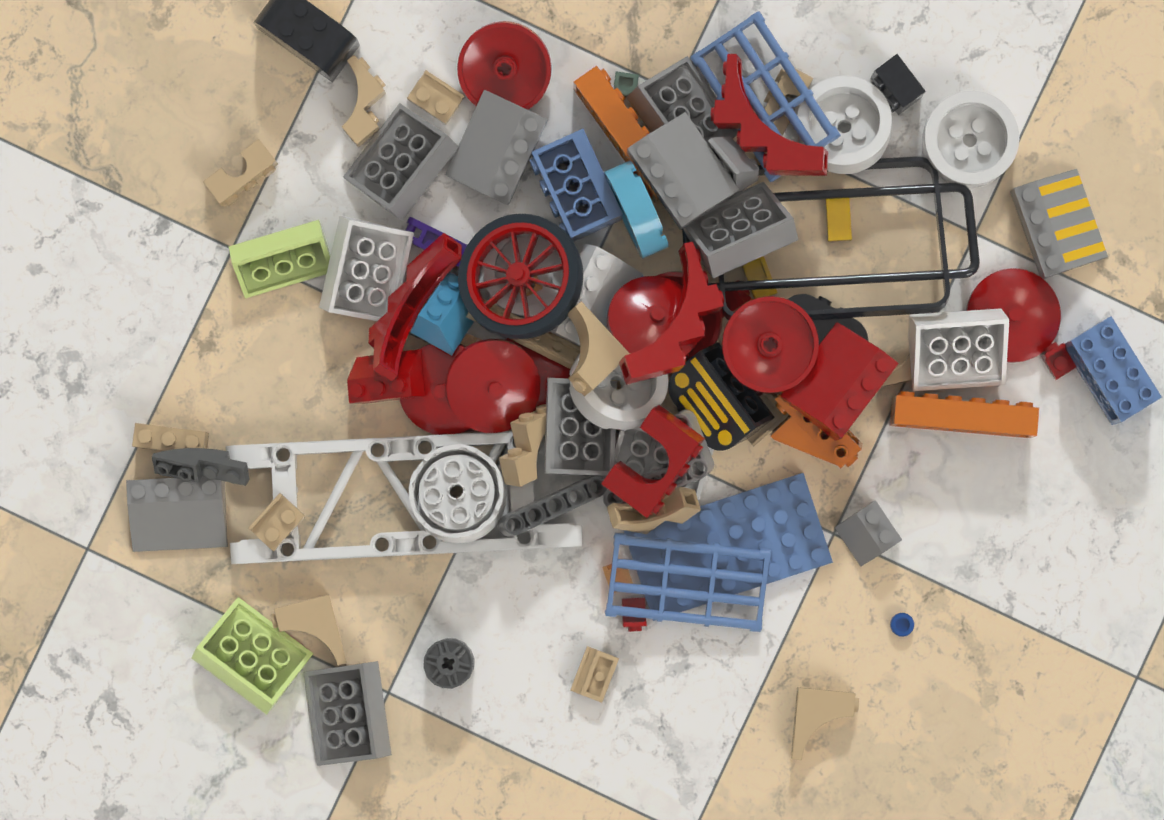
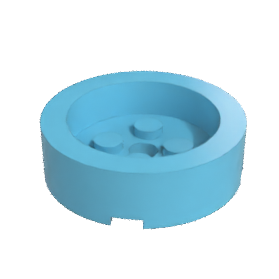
(637, 209)

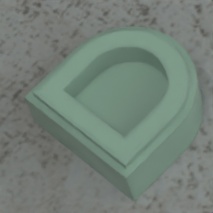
(625, 82)

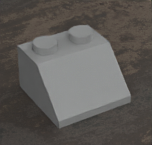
(735, 161)
(868, 533)

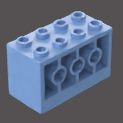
(587, 174)
(1112, 371)

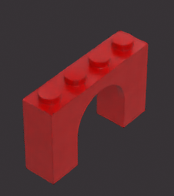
(681, 445)

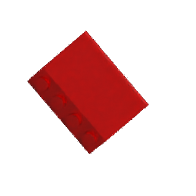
(841, 381)

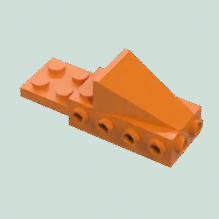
(805, 436)

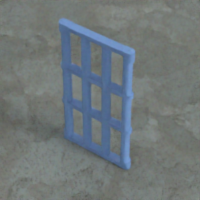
(762, 71)
(711, 573)

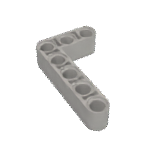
(692, 474)

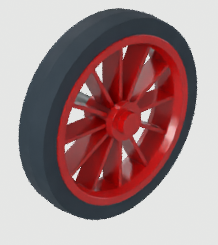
(520, 276)

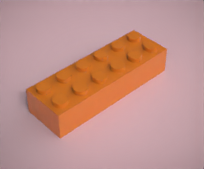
(611, 114)
(964, 416)

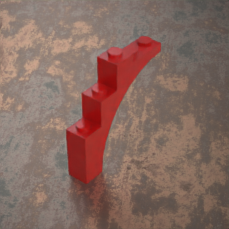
(782, 155)
(405, 303)
(686, 328)

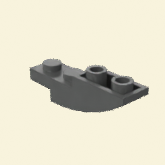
(195, 463)

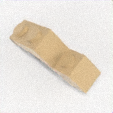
(370, 89)
(520, 462)
(678, 508)

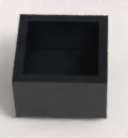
(897, 84)

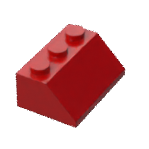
(369, 387)

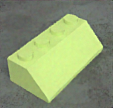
(280, 259)

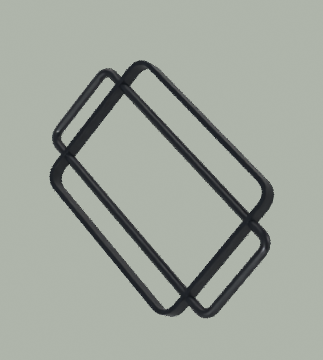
(945, 274)

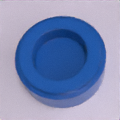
(902, 624)

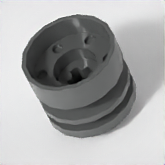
(461, 669)

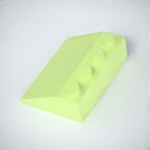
(251, 655)

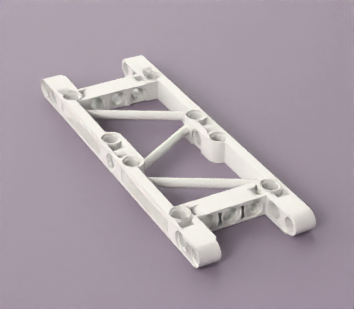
(400, 543)

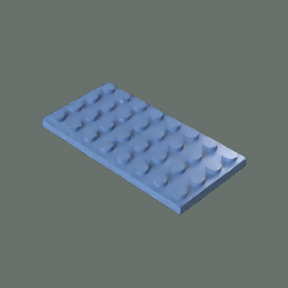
(766, 517)

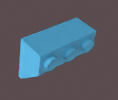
(444, 317)

